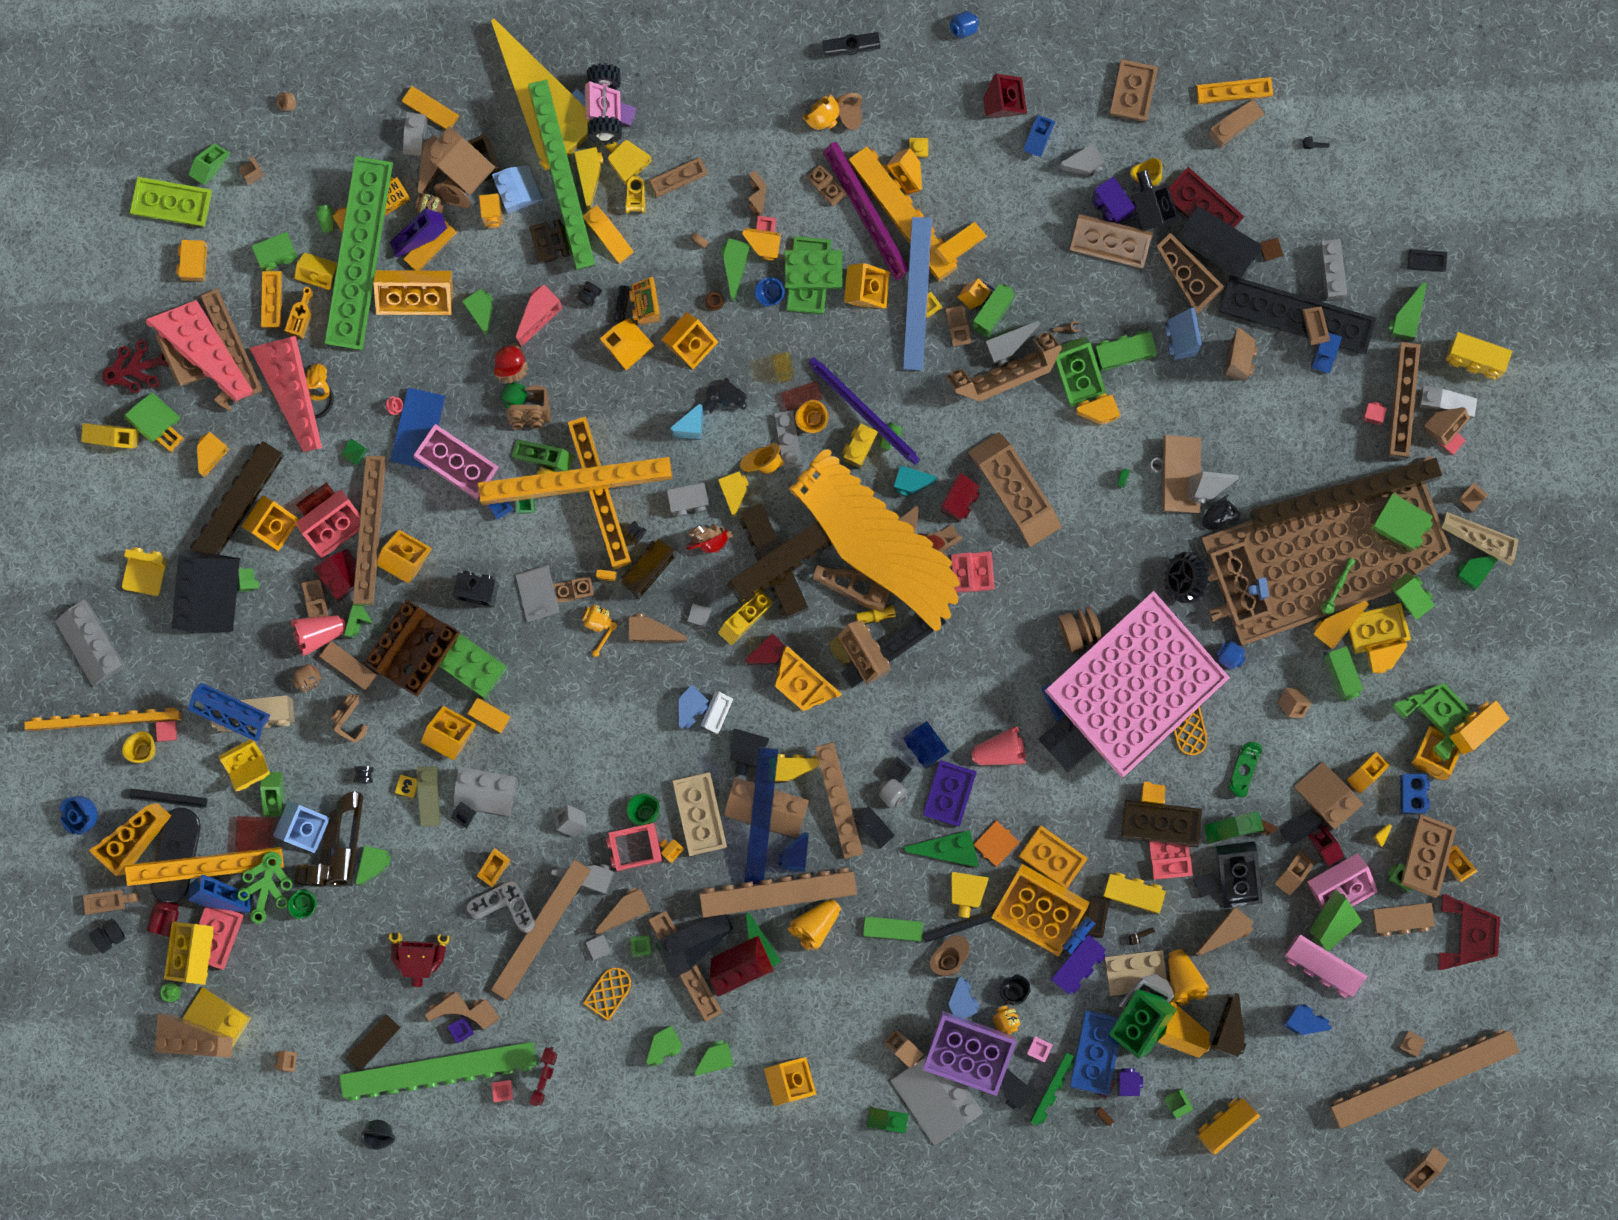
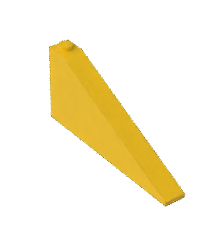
(526, 70)

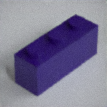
(1079, 965)

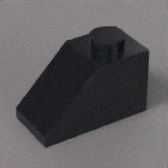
(874, 827)
(1015, 1090)

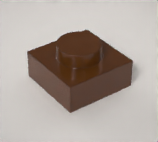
(1268, 828)

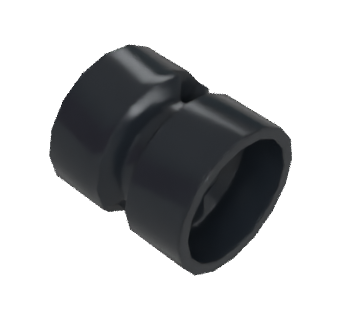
(105, 937)

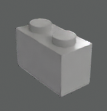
(688, 499)

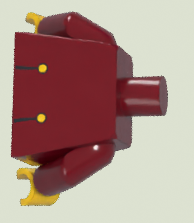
(417, 958)

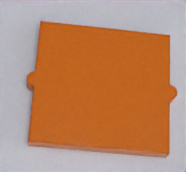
(996, 843)

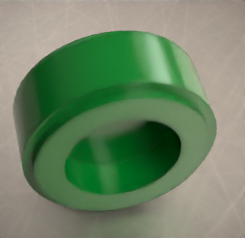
(1123, 478)

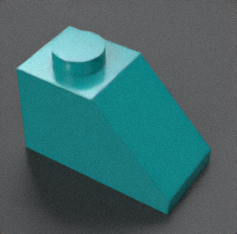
(912, 481)

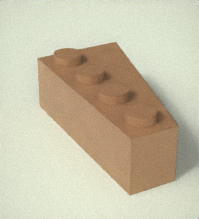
(184, 1037)

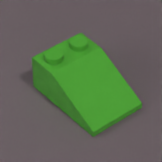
(1079, 371)

